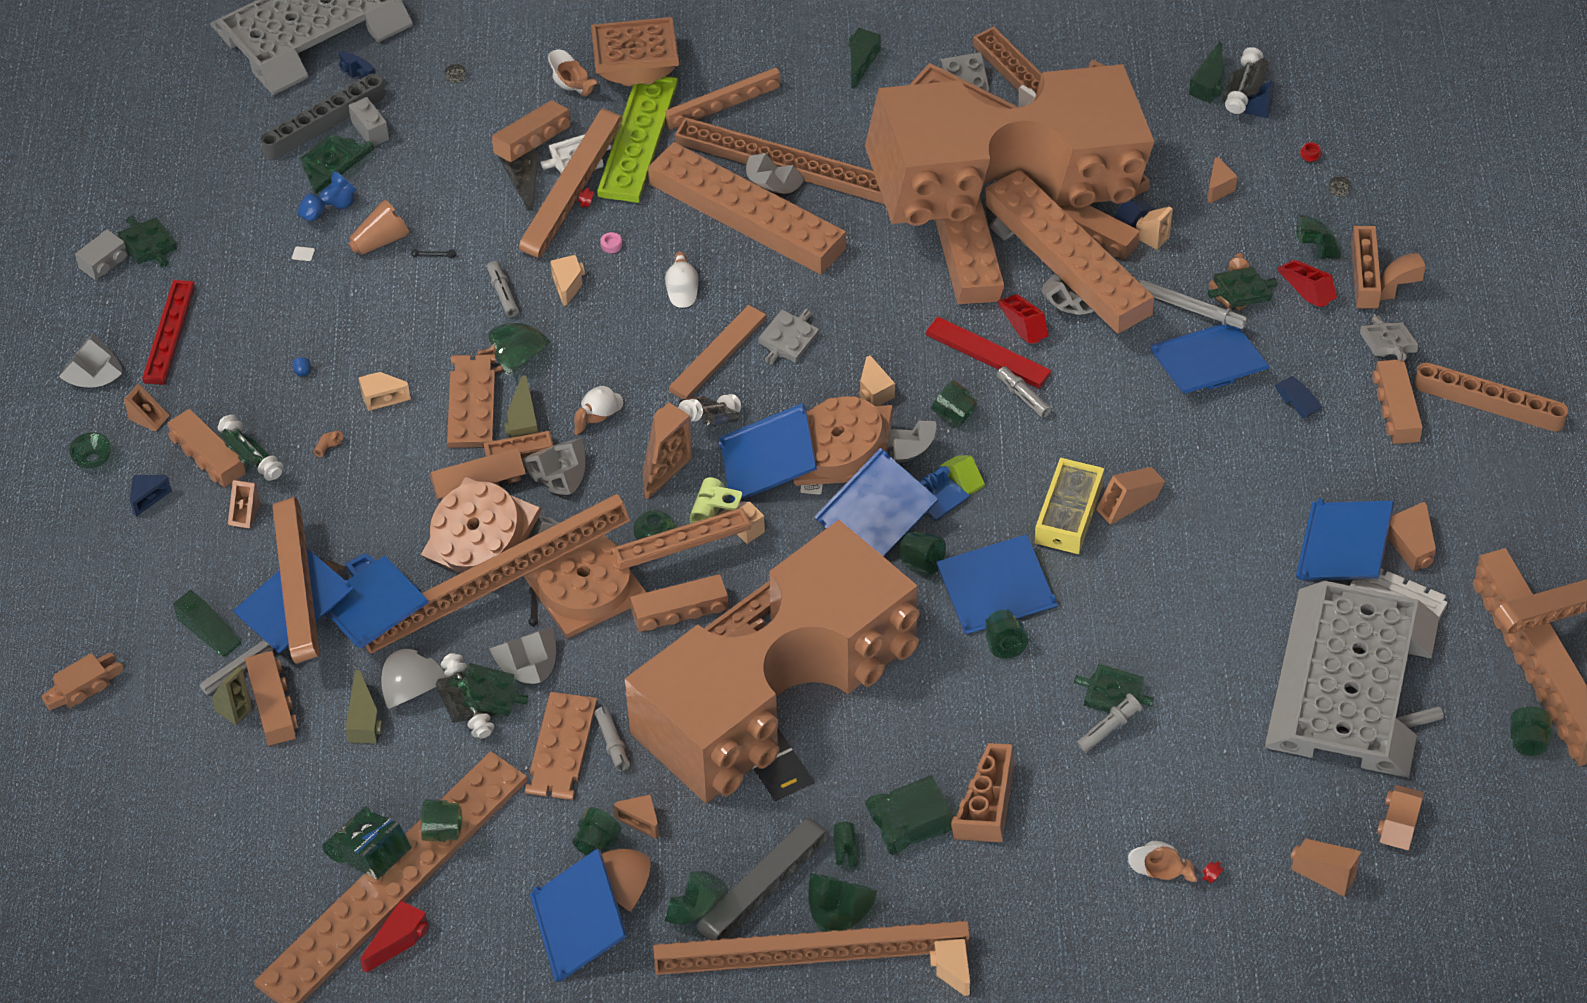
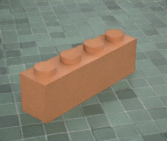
(531, 131)
(1111, 234)
(1366, 267)
(1397, 401)
(205, 448)
(492, 469)
(679, 603)
(270, 698)

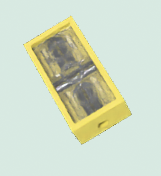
(1069, 506)

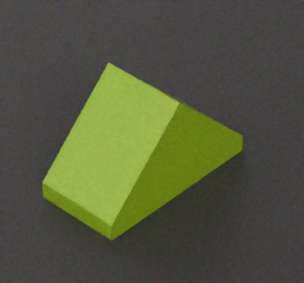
(965, 473)

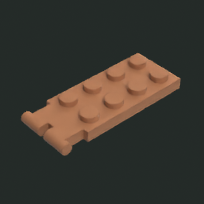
(471, 401)
(561, 745)

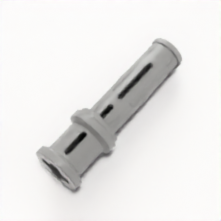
(1117, 716)

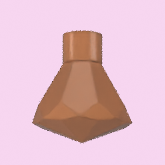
(1238, 262)

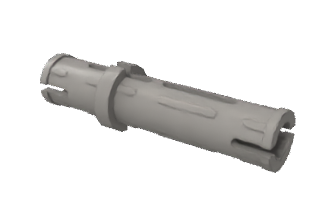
(496, 272)
(1018, 387)
(615, 746)

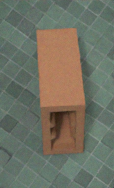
(1129, 493)
(1413, 536)
(1326, 864)

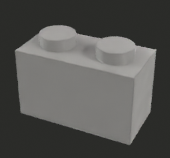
(368, 121)
(101, 254)

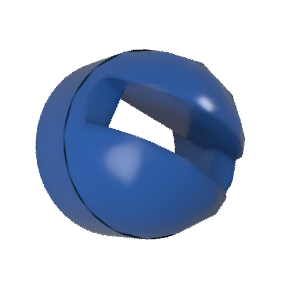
(301, 366)

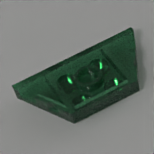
(332, 155)

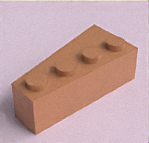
(986, 804)

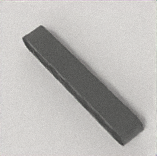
(319, 117)
(763, 880)

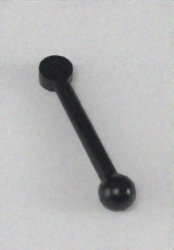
(451, 253)
(532, 621)

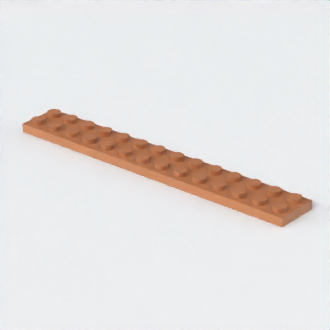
(372, 901)

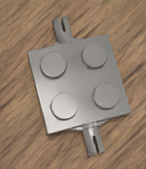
(788, 336)
(1388, 339)

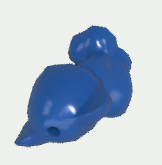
(337, 194)

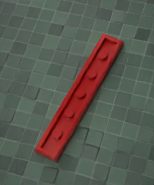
(168, 332)
(988, 352)

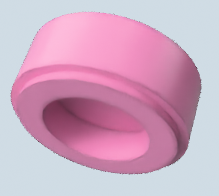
(611, 242)

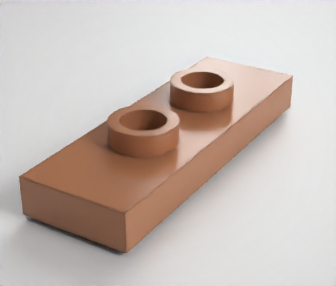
(526, 444)

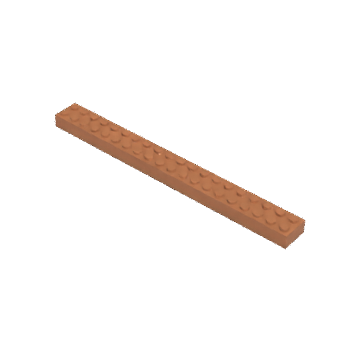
(1016, 68)
(812, 167)
(509, 566)
(805, 947)

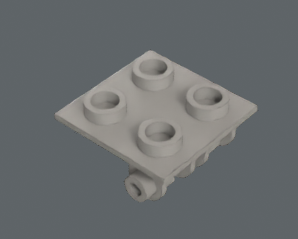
(968, 68)

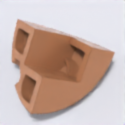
(1402, 270)
(628, 875)

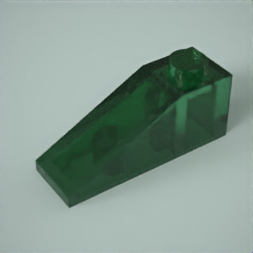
(863, 50)
(1208, 78)
(205, 623)

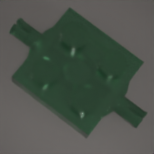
(147, 241)
(1242, 287)
(1109, 688)
(488, 689)

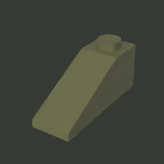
(521, 412)
(232, 697)
(362, 718)

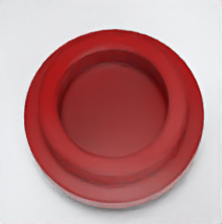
(1310, 152)
(585, 197)
(1212, 871)

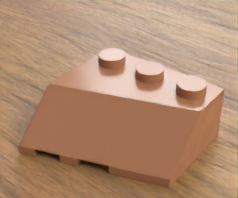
(667, 447)

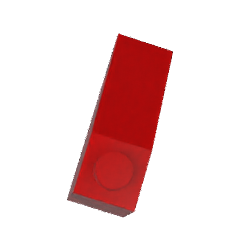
(1311, 283)
(1025, 318)
(396, 935)

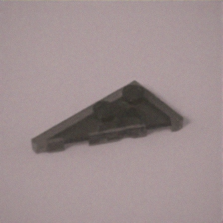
(523, 176)

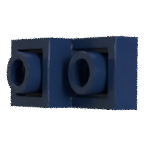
(355, 65)
(1299, 395)

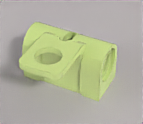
(712, 498)

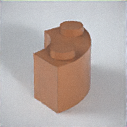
(1401, 817)

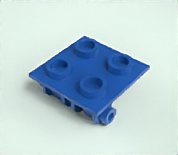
(945, 490)

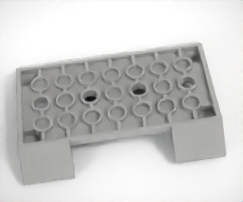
(275, 51)
(1322, 664)

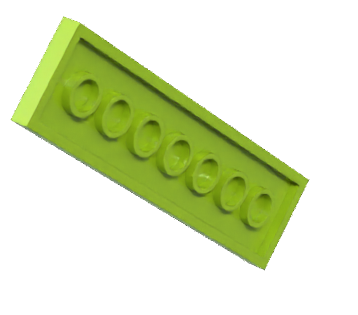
(637, 140)

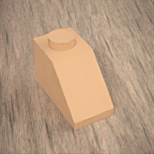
(1155, 227)
(567, 277)
(875, 384)
(383, 390)
(755, 518)
(952, 964)

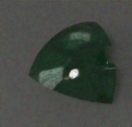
(1316, 232)
(516, 344)
(701, 896)
(838, 903)

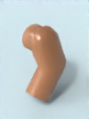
(327, 441)

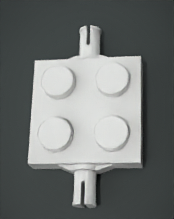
(562, 153)

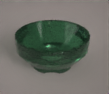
(89, 444)
(643, 529)

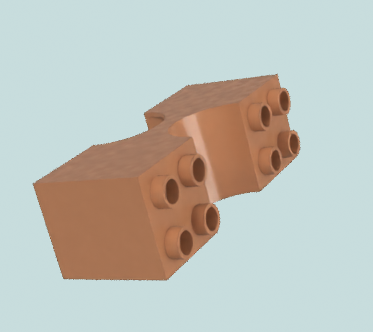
(942, 144)
(712, 697)

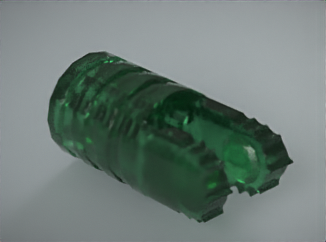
(845, 843)

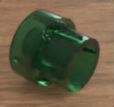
(954, 403)
(922, 551)
(1005, 634)
(1531, 730)
(440, 820)
(596, 831)

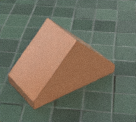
(1222, 181)
(144, 409)
(243, 504)
(638, 814)

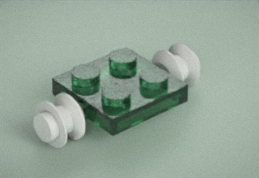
(248, 448)

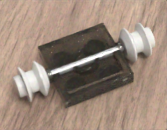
(1245, 80)
(710, 411)
(453, 699)

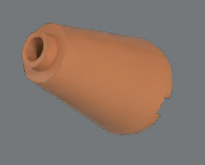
(378, 229)

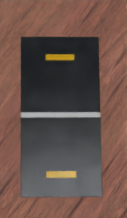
(785, 773)

